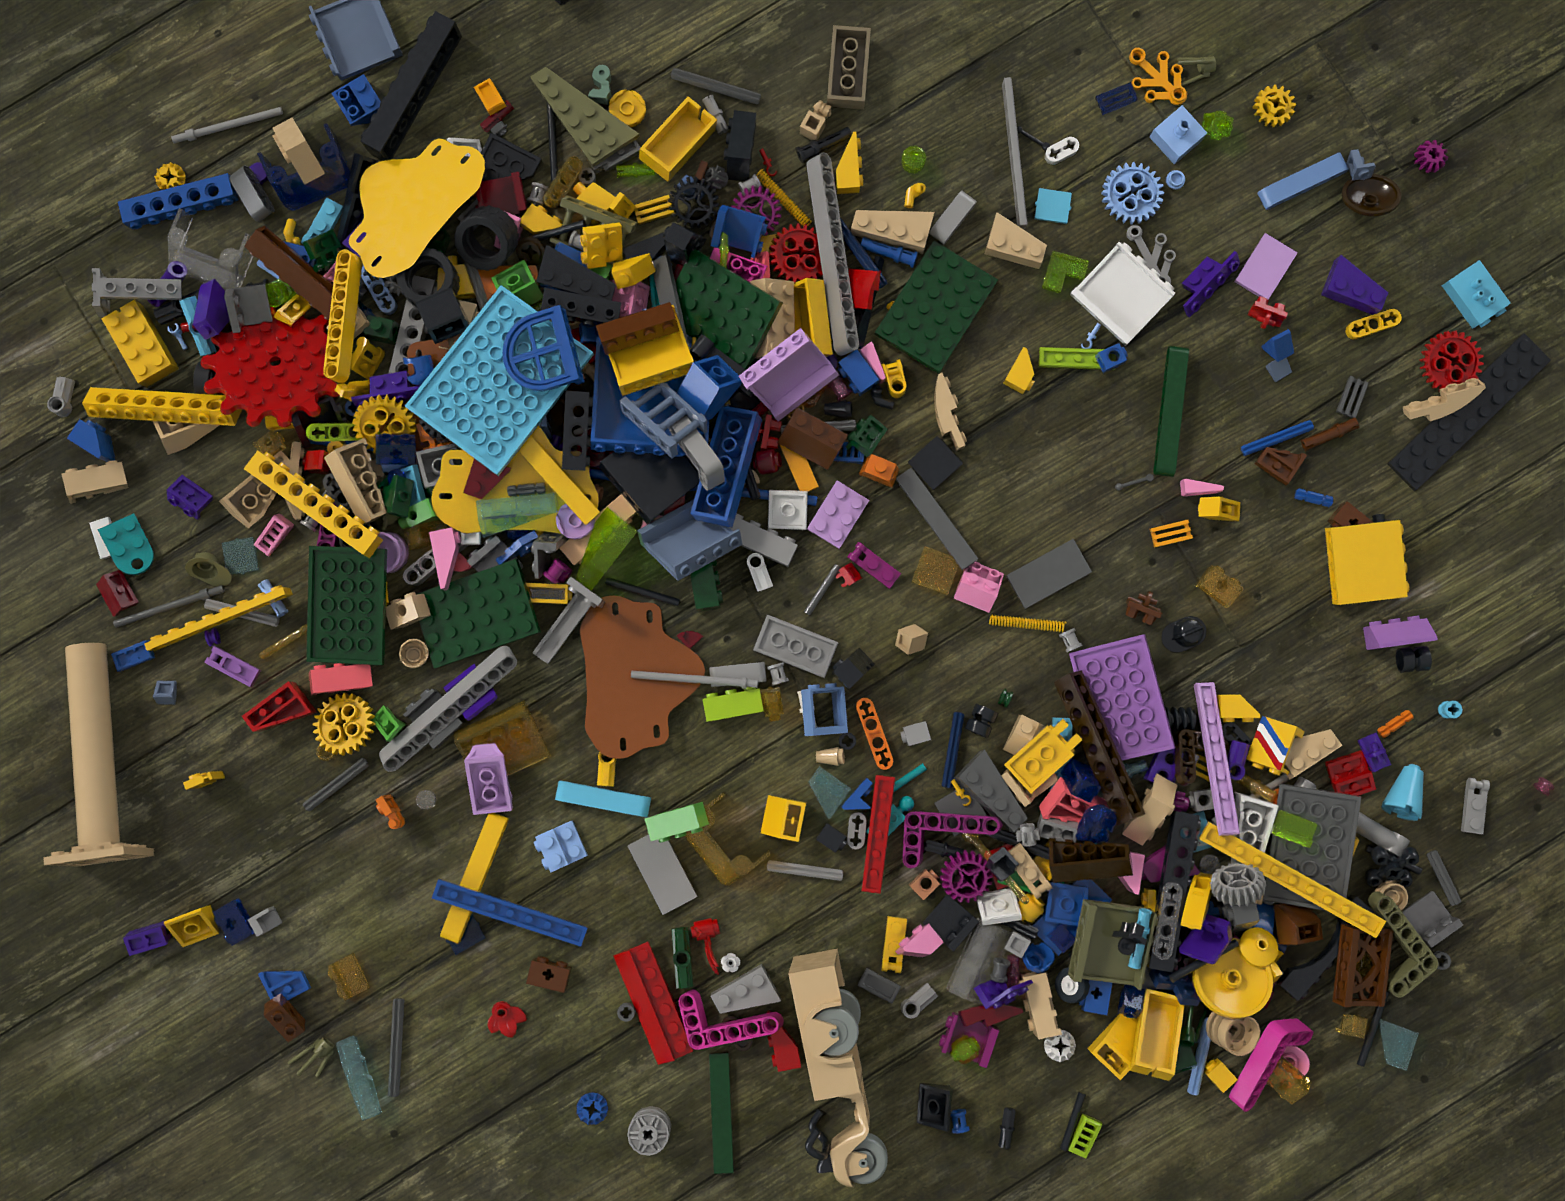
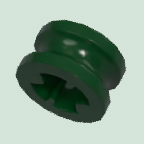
(1005, 698)

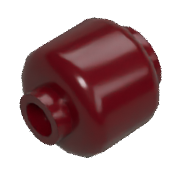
(767, 461)

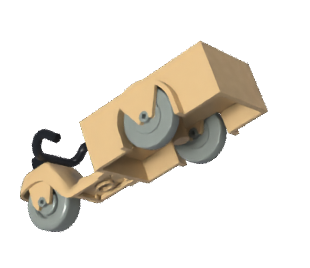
(829, 1036)

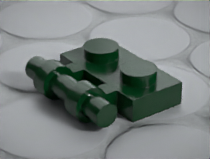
(321, 245)

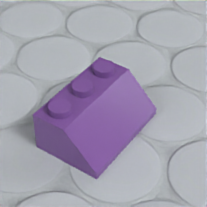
(1398, 633)

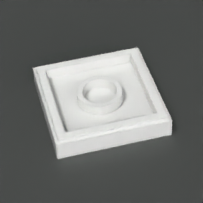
(787, 509)
(998, 907)

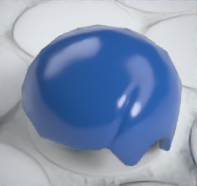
(1038, 957)

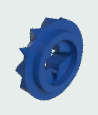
(600, 1104)

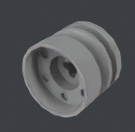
(649, 1119)

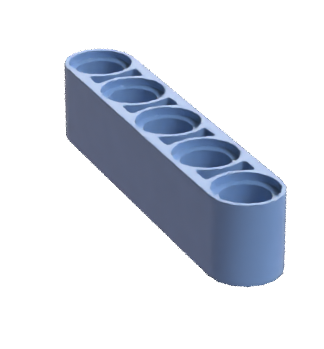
(1303, 181)

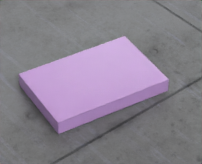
(1265, 266)

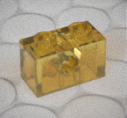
(1209, 584)
(1288, 1081)

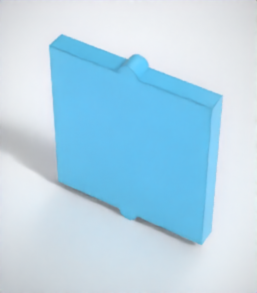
(1053, 206)

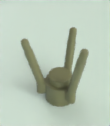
(1204, 65)
(322, 1048)

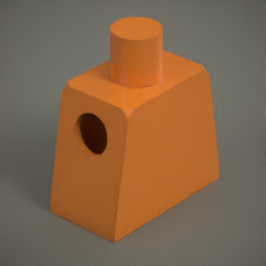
(879, 470)

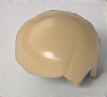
(413, 653)

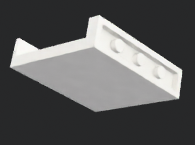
(1123, 293)

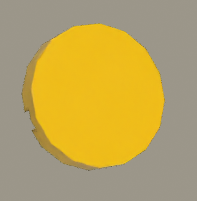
(628, 107)

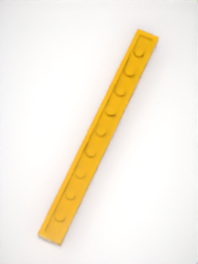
(1294, 880)

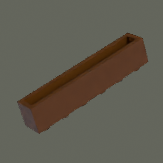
(291, 269)

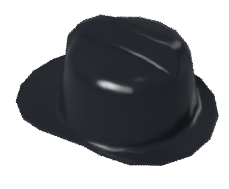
(1183, 634)

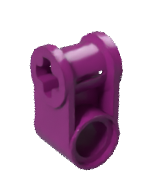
(558, 572)

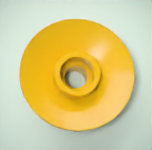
(1253, 952)

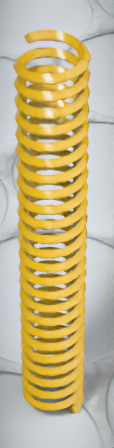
(763, 175)
(1016, 621)

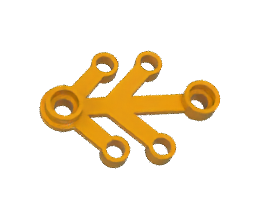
(1159, 79)

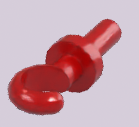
(767, 162)

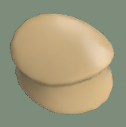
(1394, 891)

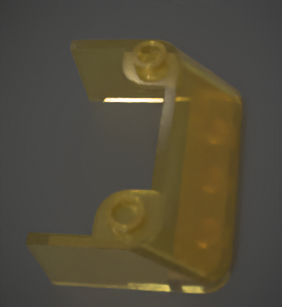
(714, 857)

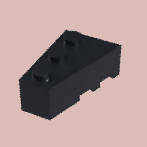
(740, 145)
(852, 669)

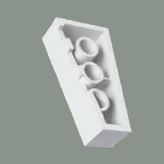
(1254, 821)

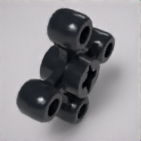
(1391, 866)

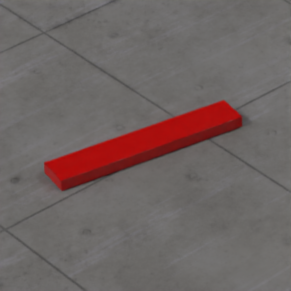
(878, 834)

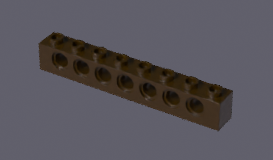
(1099, 747)

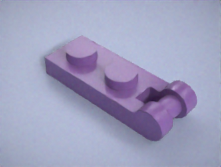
(233, 666)

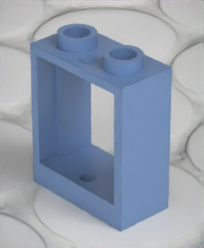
(839, 710)

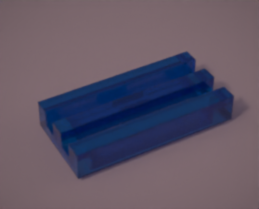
(1101, 104)

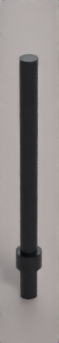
(552, 146)

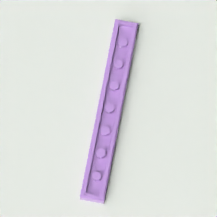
(1216, 759)

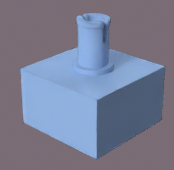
(1178, 134)

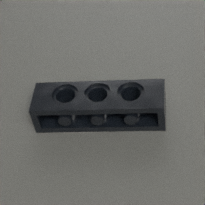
(574, 399)

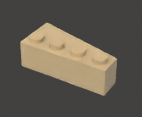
(297, 150)

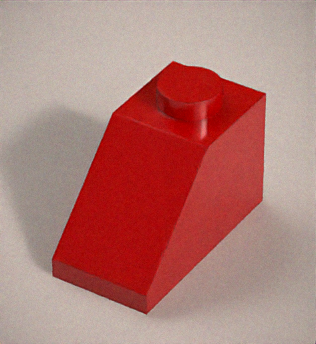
(315, 462)

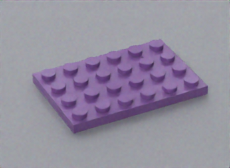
(1127, 695)

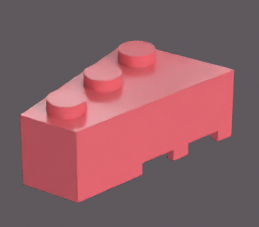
(339, 678)
(1064, 806)

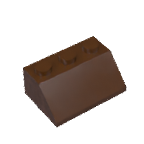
(812, 438)

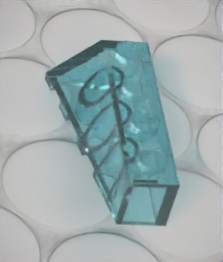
(508, 512)

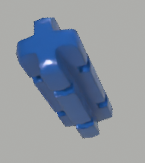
(1314, 497)

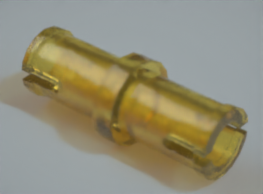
(1257, 787)

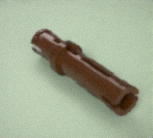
(1337, 430)

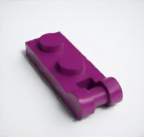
(874, 565)

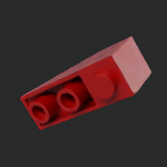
(785, 1049)

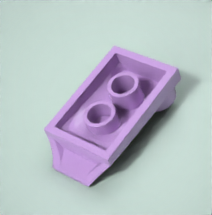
(488, 780)

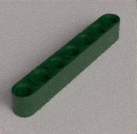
(1171, 411)

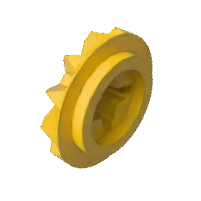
(175, 170)

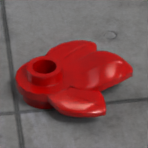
(505, 1022)

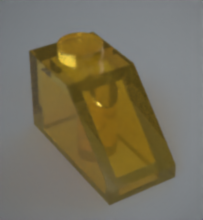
(419, 536)

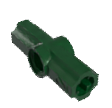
(683, 970)

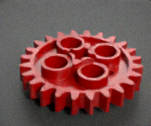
(796, 238)
(1460, 347)

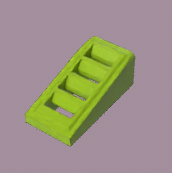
(1081, 1126)

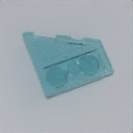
(828, 790)

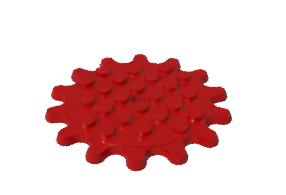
(267, 390)

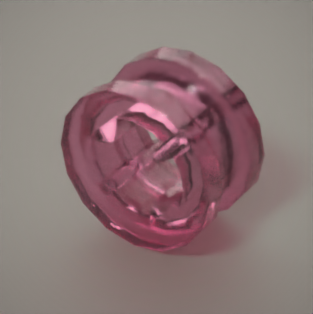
(1543, 786)

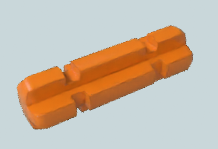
(1395, 723)

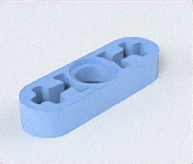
(380, 303)

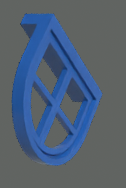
(564, 344)

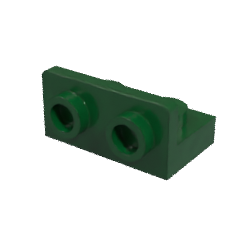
(867, 435)

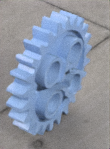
(1141, 207)

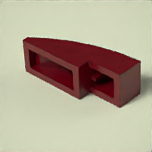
(988, 1016)

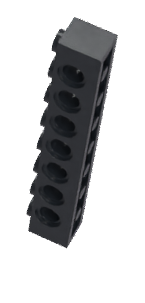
(1170, 862)

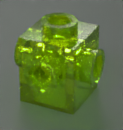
(1217, 124)

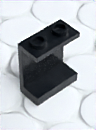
(330, 413)

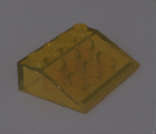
(512, 732)

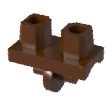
(1151, 612)

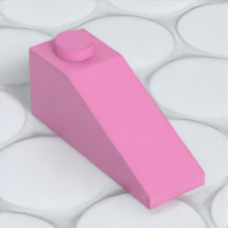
(445, 552)

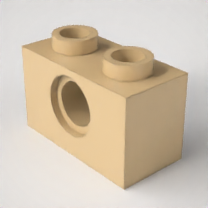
(407, 611)

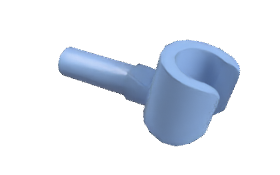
(177, 333)

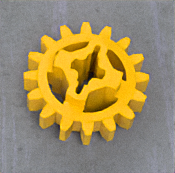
(1282, 106)

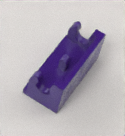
(146, 938)

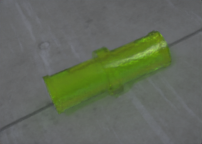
(634, 170)

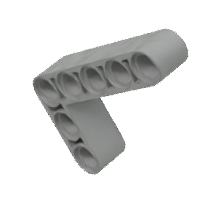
(419, 565)

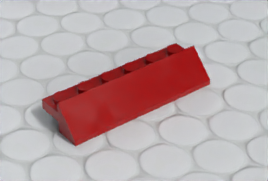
(653, 1002)

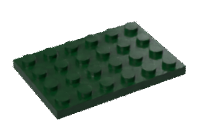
(936, 307)
(724, 308)
(346, 606)
(478, 614)

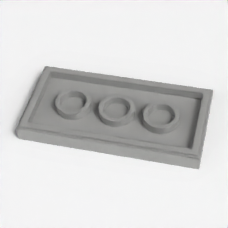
(795, 646)
(662, 873)

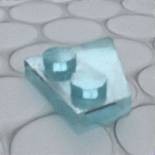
(1397, 1044)

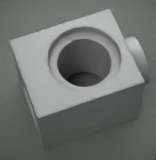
(915, 733)
(1194, 800)

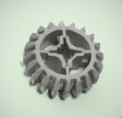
(1238, 884)

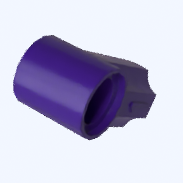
(1237, 758)

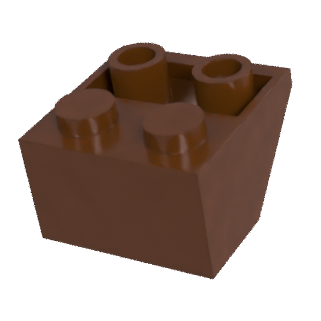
(1296, 924)

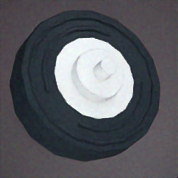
(1069, 990)

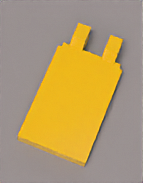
(1042, 756)

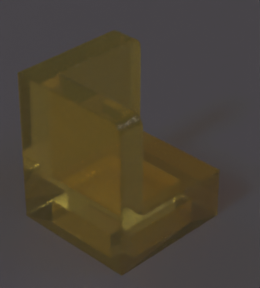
(1353, 1026)

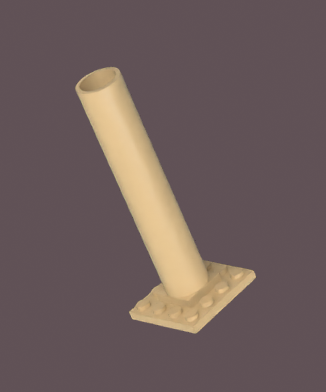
(93, 763)

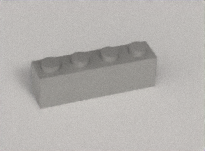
(765, 542)

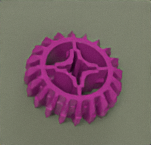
(763, 196)
(960, 881)

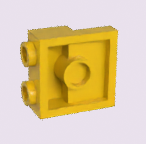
(601, 244)

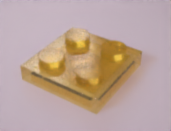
(935, 571)

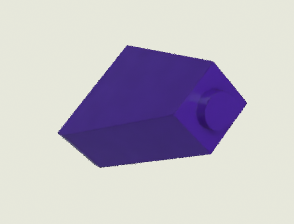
(211, 310)

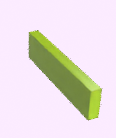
(1070, 358)

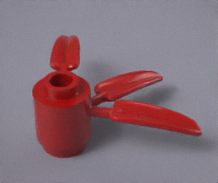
(704, 931)

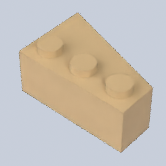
(1014, 244)
(94, 480)
(1310, 750)
(1156, 806)

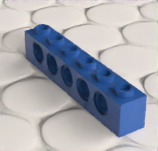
(131, 208)

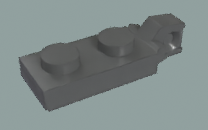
(618, 158)

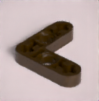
(1189, 749)

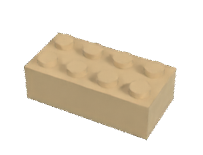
(785, 320)

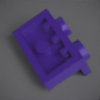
(188, 497)

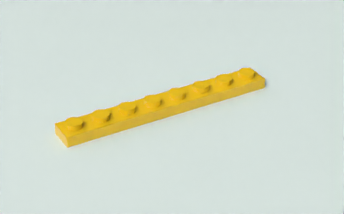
(226, 614)

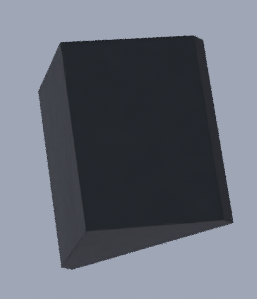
(934, 1105)

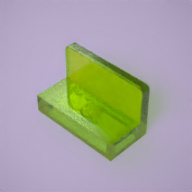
(1294, 828)

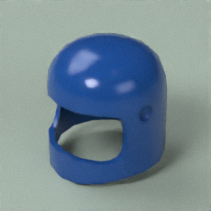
(422, 366)

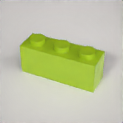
(732, 704)

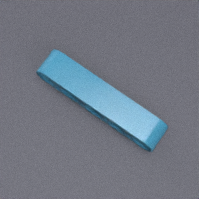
(603, 798)

